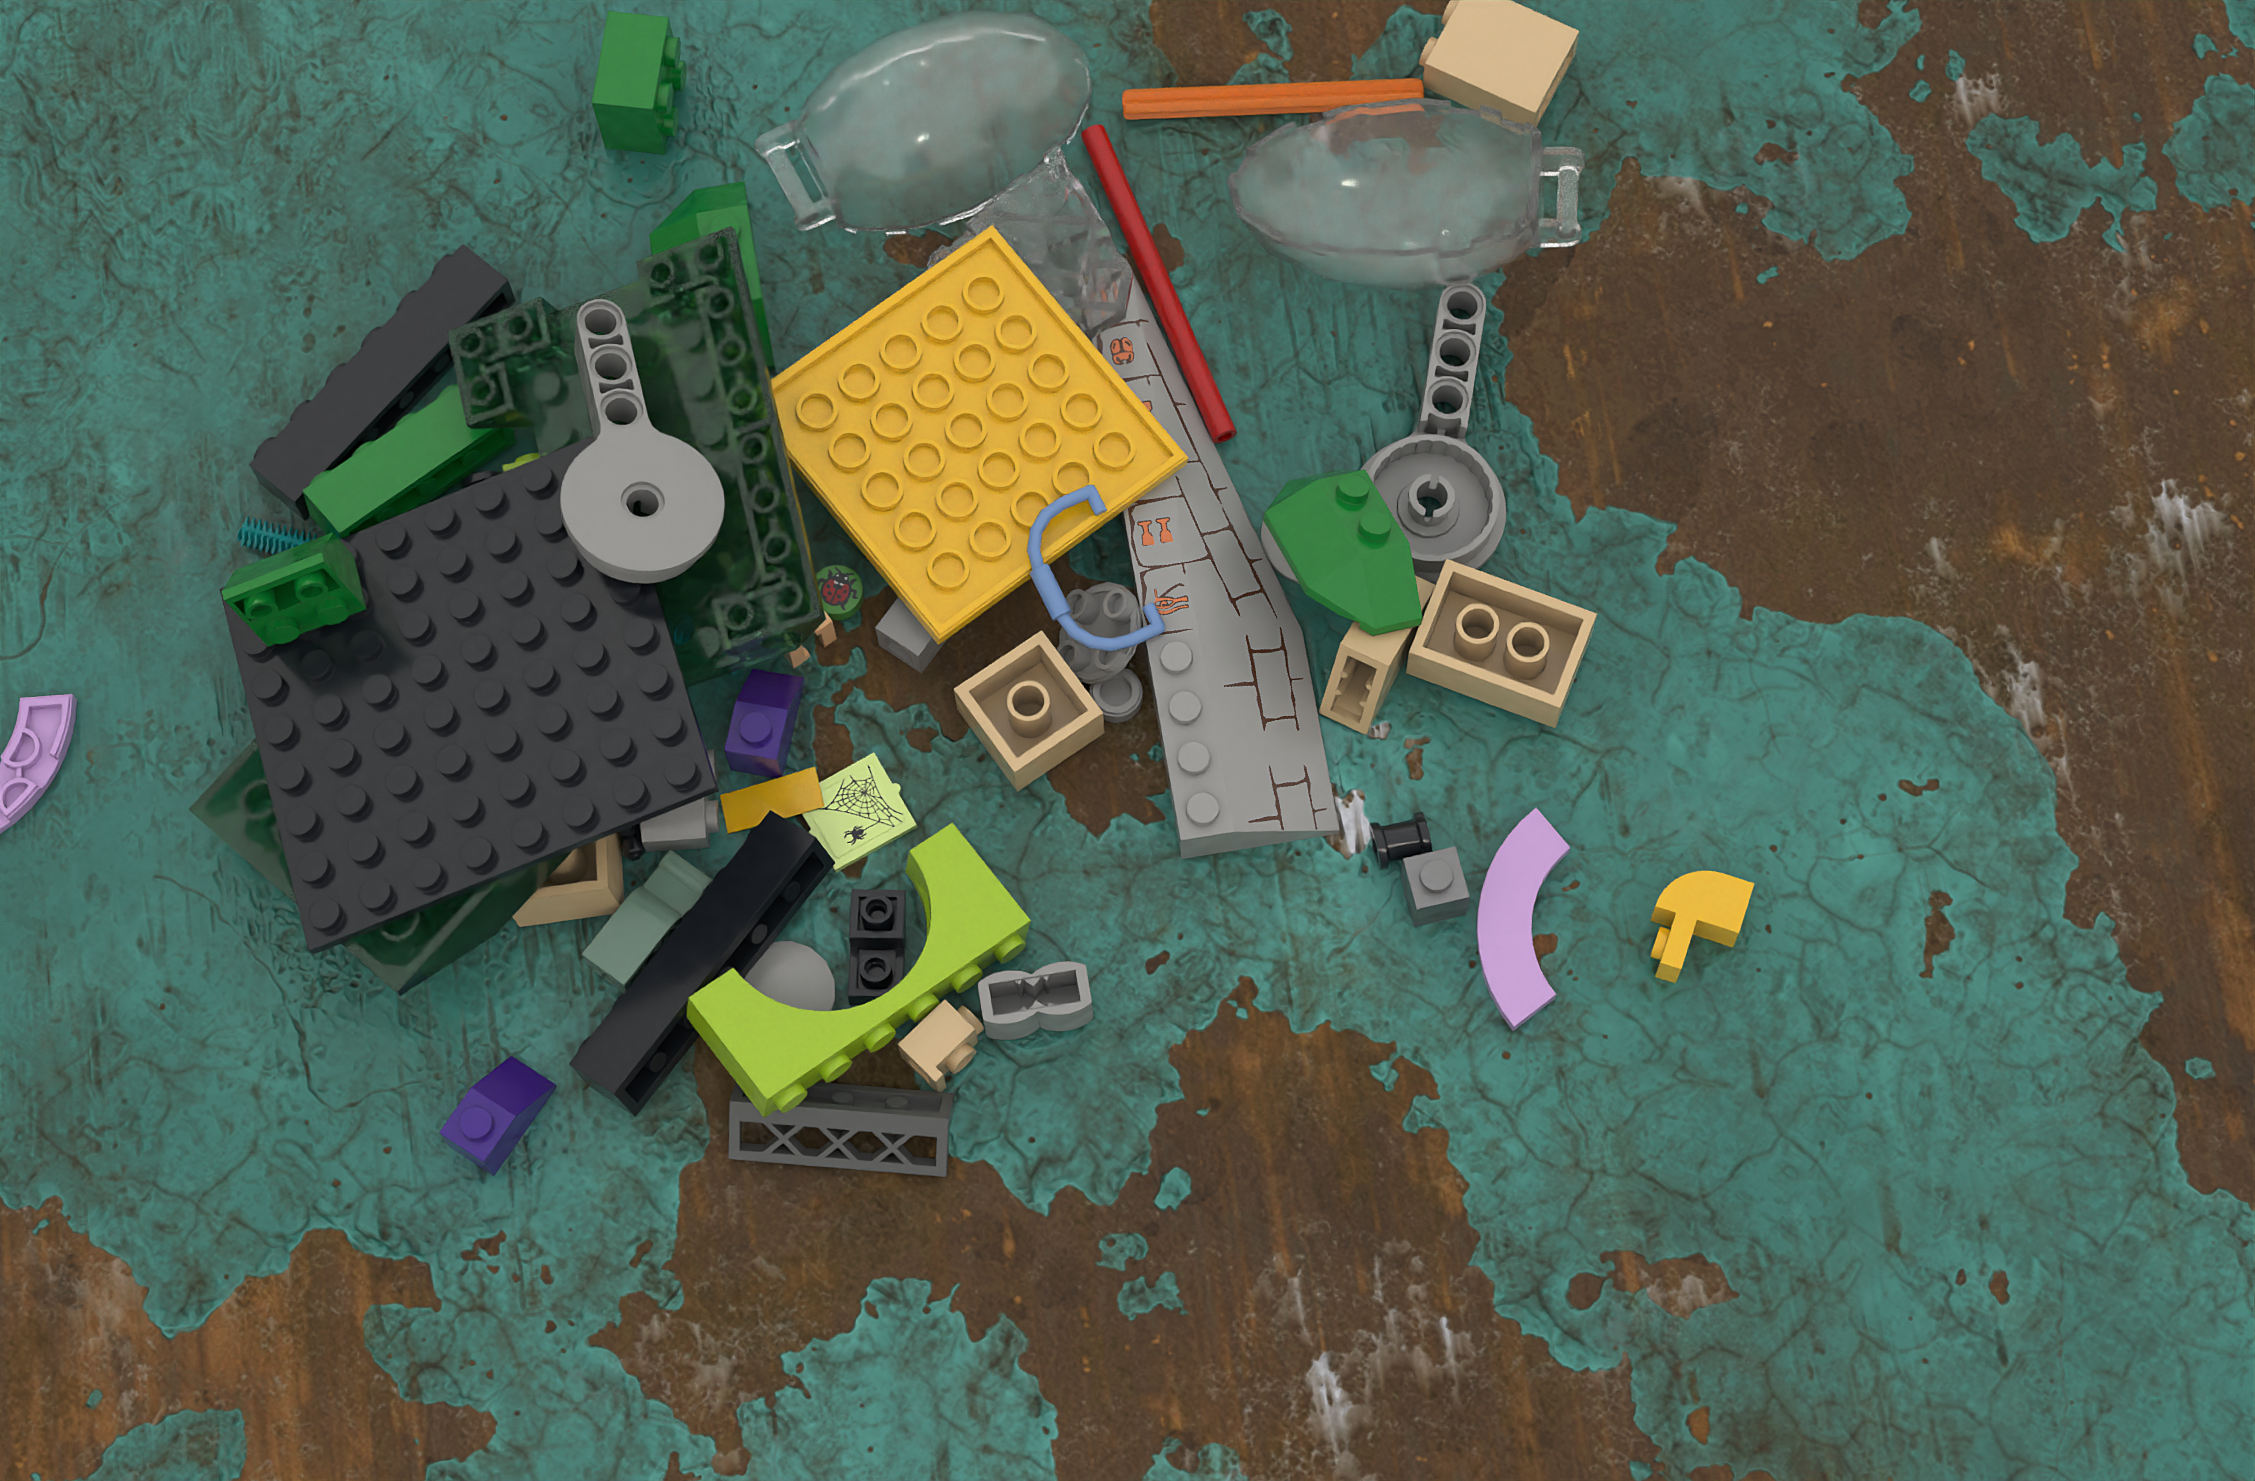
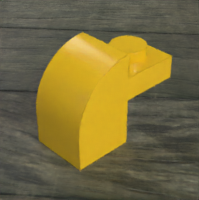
(1697, 905)

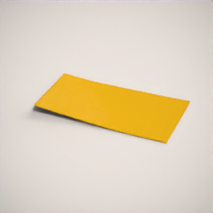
(783, 795)

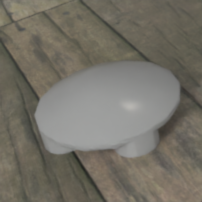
(1106, 612)
(794, 977)

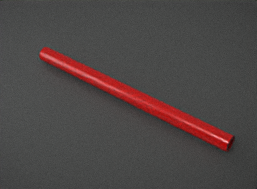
(1158, 284)

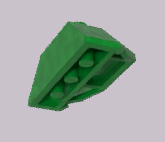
(710, 211)
(1347, 549)

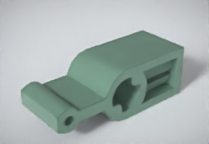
(645, 921)

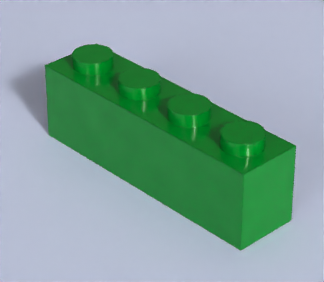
(403, 467)

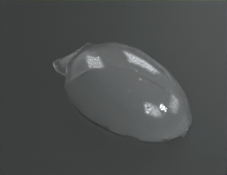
(931, 121)
(1406, 193)

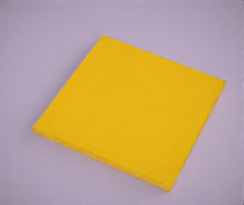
(960, 420)

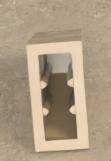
(1367, 670)

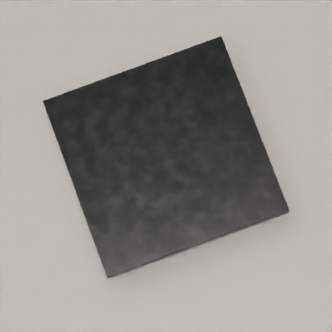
(470, 713)

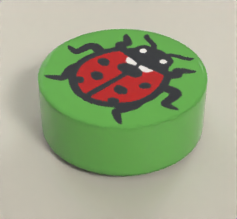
(840, 591)

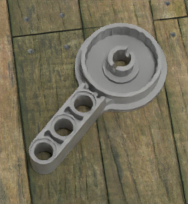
(1437, 458)
(632, 466)

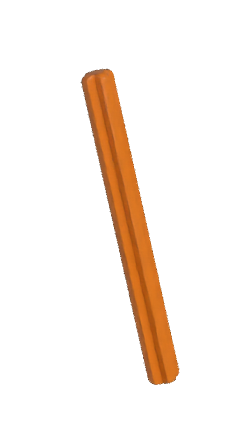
(1263, 98)

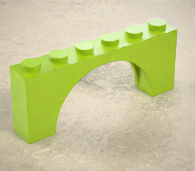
(786, 1049)

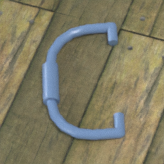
(1052, 594)

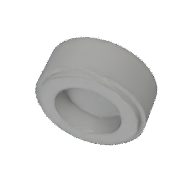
(1118, 697)

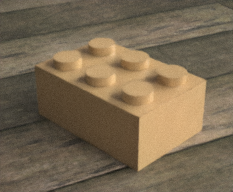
(1500, 643)

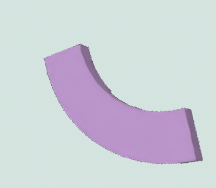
(34, 753)
(1506, 918)

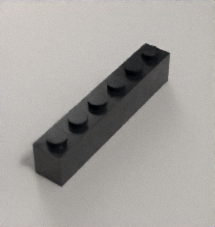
(383, 378)
(723, 931)

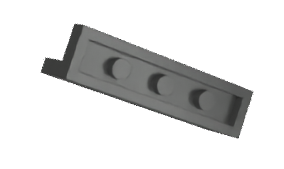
(851, 1110)

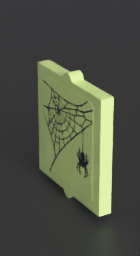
(859, 812)

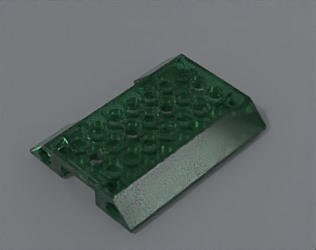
(700, 384)

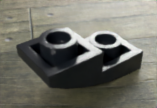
(876, 943)

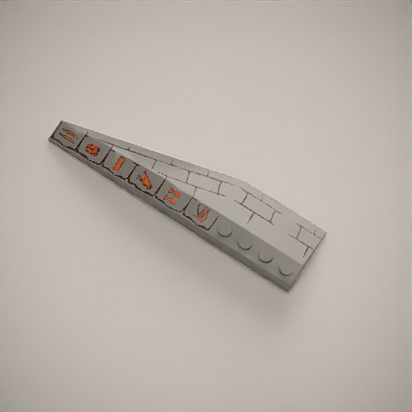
(1232, 657)

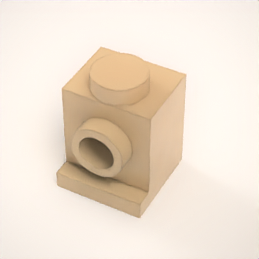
(941, 1044)

